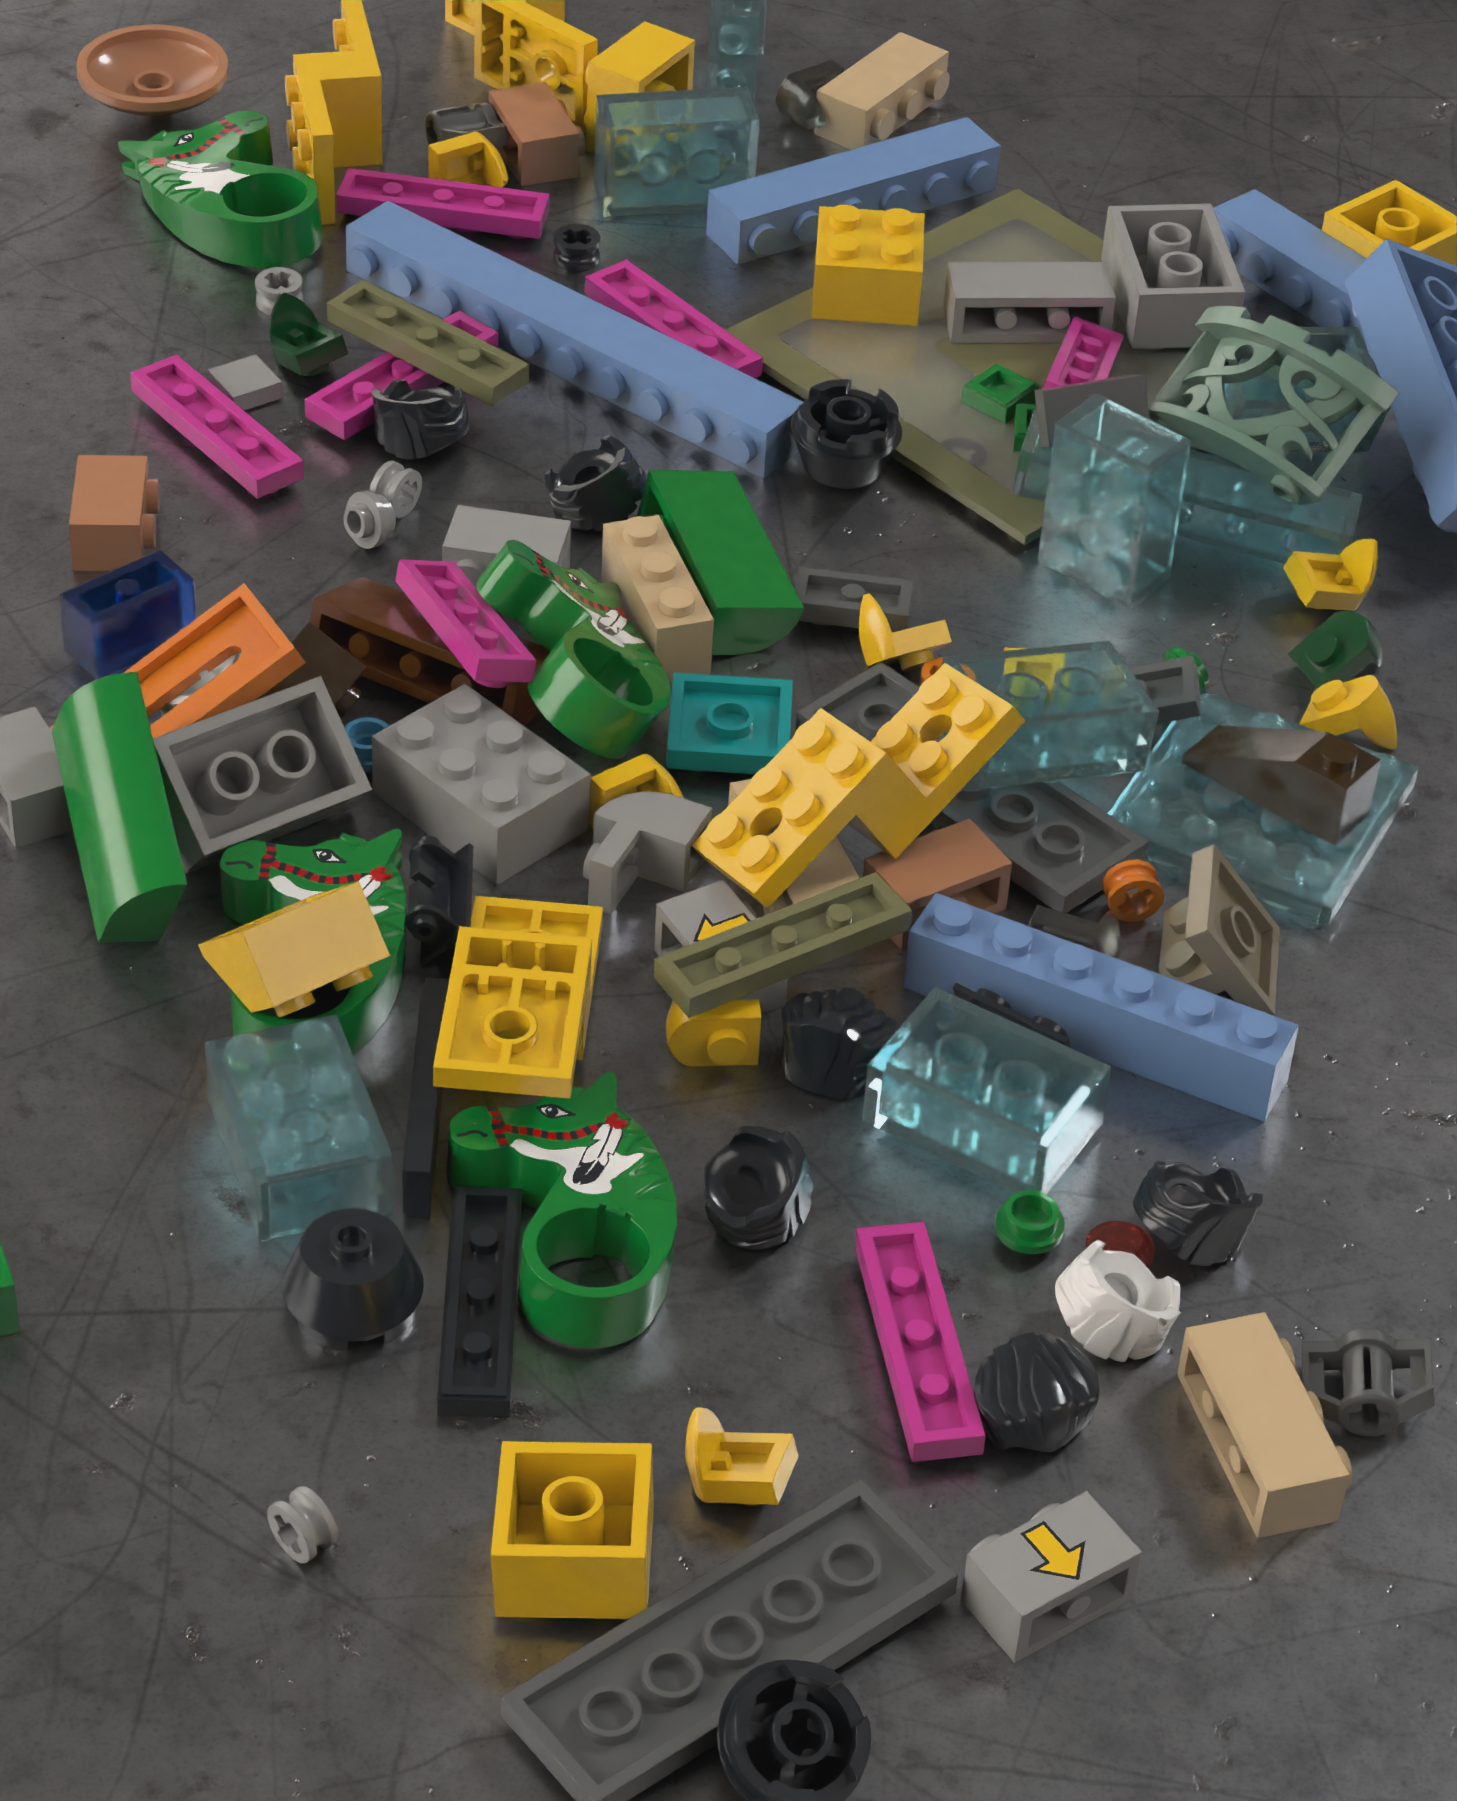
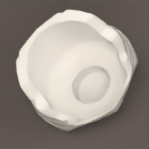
(1116, 1304)

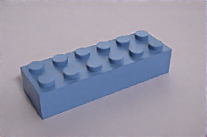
(1411, 333)

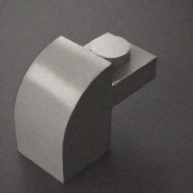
(643, 838)

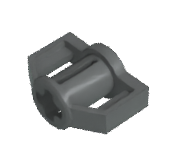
(465, 119)
(1371, 1357)

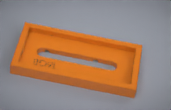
(225, 629)

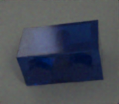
(126, 613)

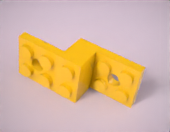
(526, 46)
(336, 106)
(840, 779)
(519, 997)

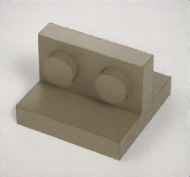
(1221, 936)

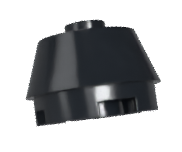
(845, 433)
(352, 1279)
(793, 1734)

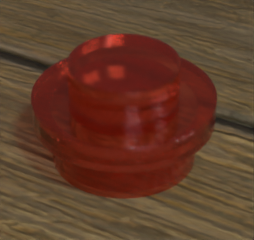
(1124, 1237)

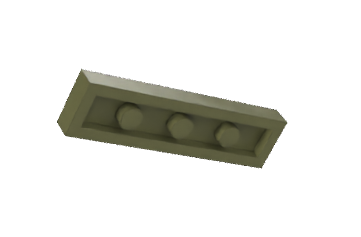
(428, 342)
(782, 944)

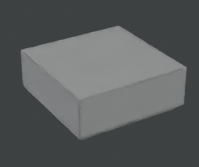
(247, 382)

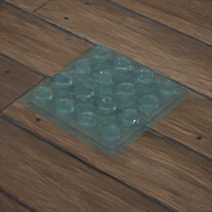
(1274, 857)

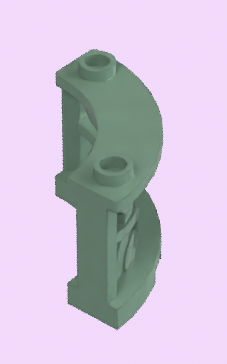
(1214, 359)

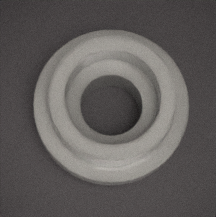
(369, 519)

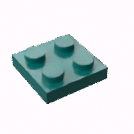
(727, 722)

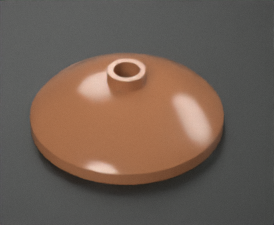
(152, 69)

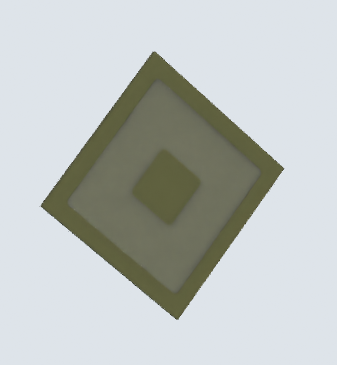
(925, 372)

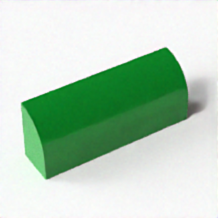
(725, 556)
(119, 810)

